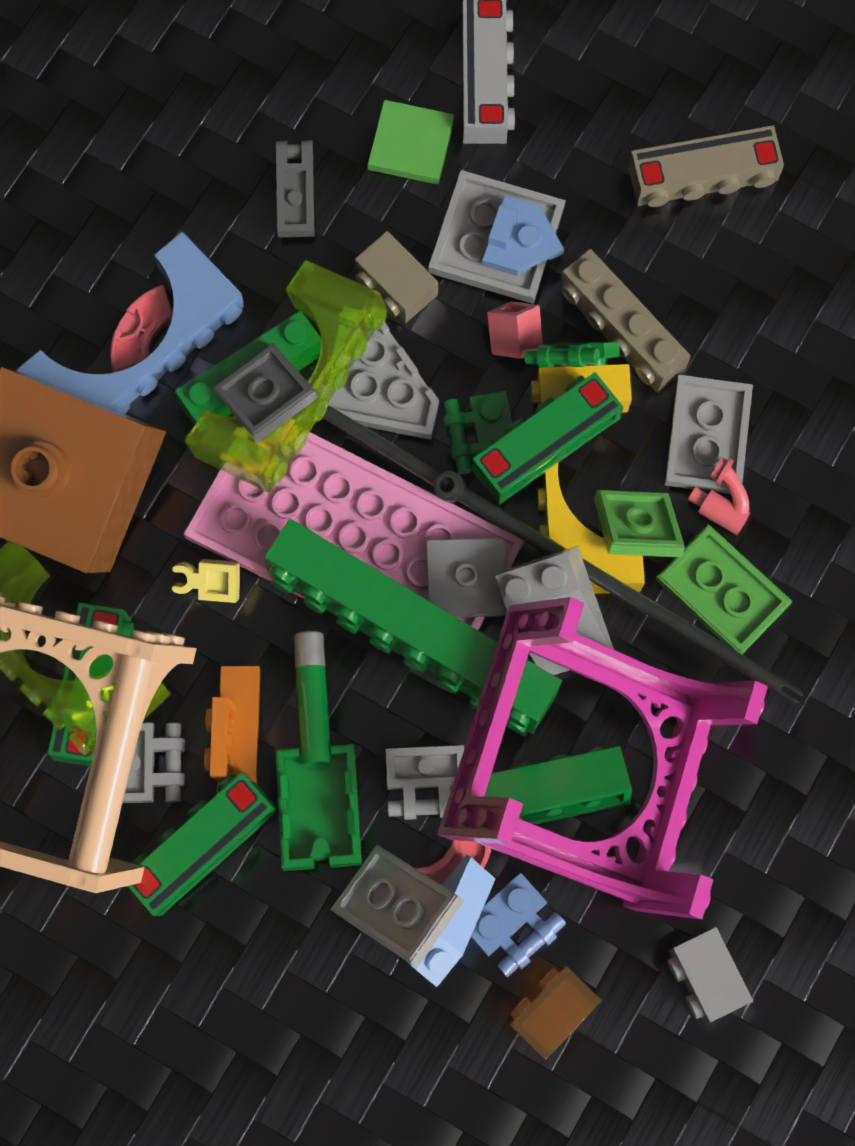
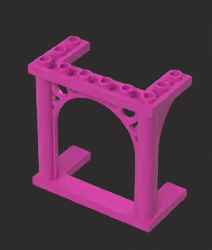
(647, 885)

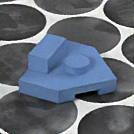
(520, 238)

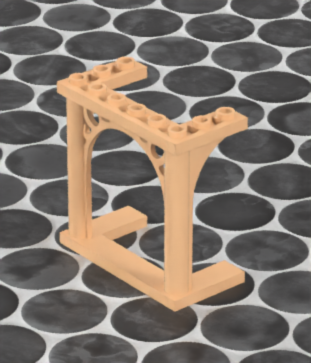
(137, 671)

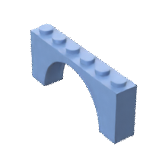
(201, 306)

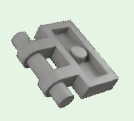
(417, 769)
(142, 776)

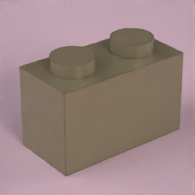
(397, 276)

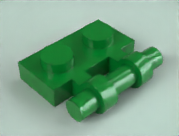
(571, 354)
(490, 419)

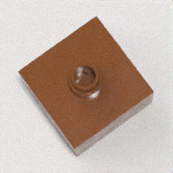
(69, 471)

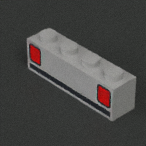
(485, 71)

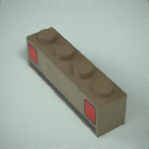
(705, 166)

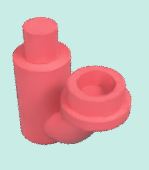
(720, 509)

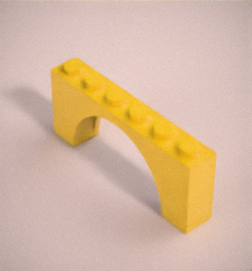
(559, 520)

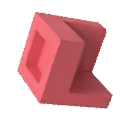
(514, 329)

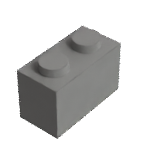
(709, 976)

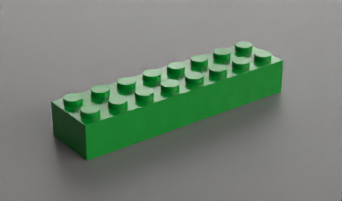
(400, 621)

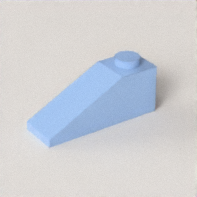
(473, 886)

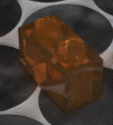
(553, 1012)

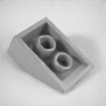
(555, 578)

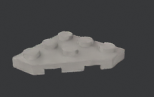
(387, 390)

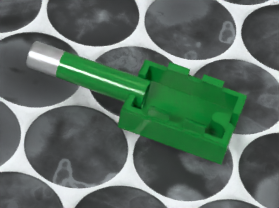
(316, 779)

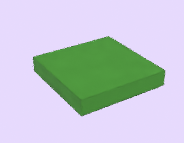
(411, 142)
(638, 523)

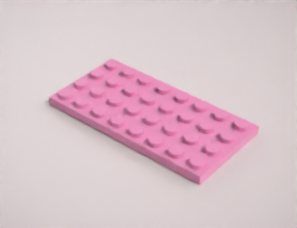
(346, 503)

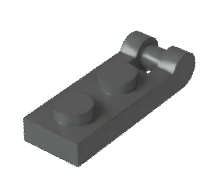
(295, 189)

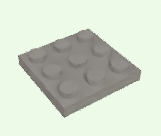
(467, 231)

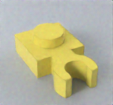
(214, 580)

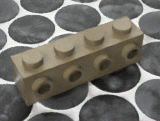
(624, 319)

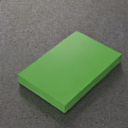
(723, 590)

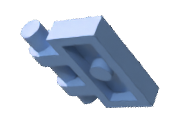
(508, 913)

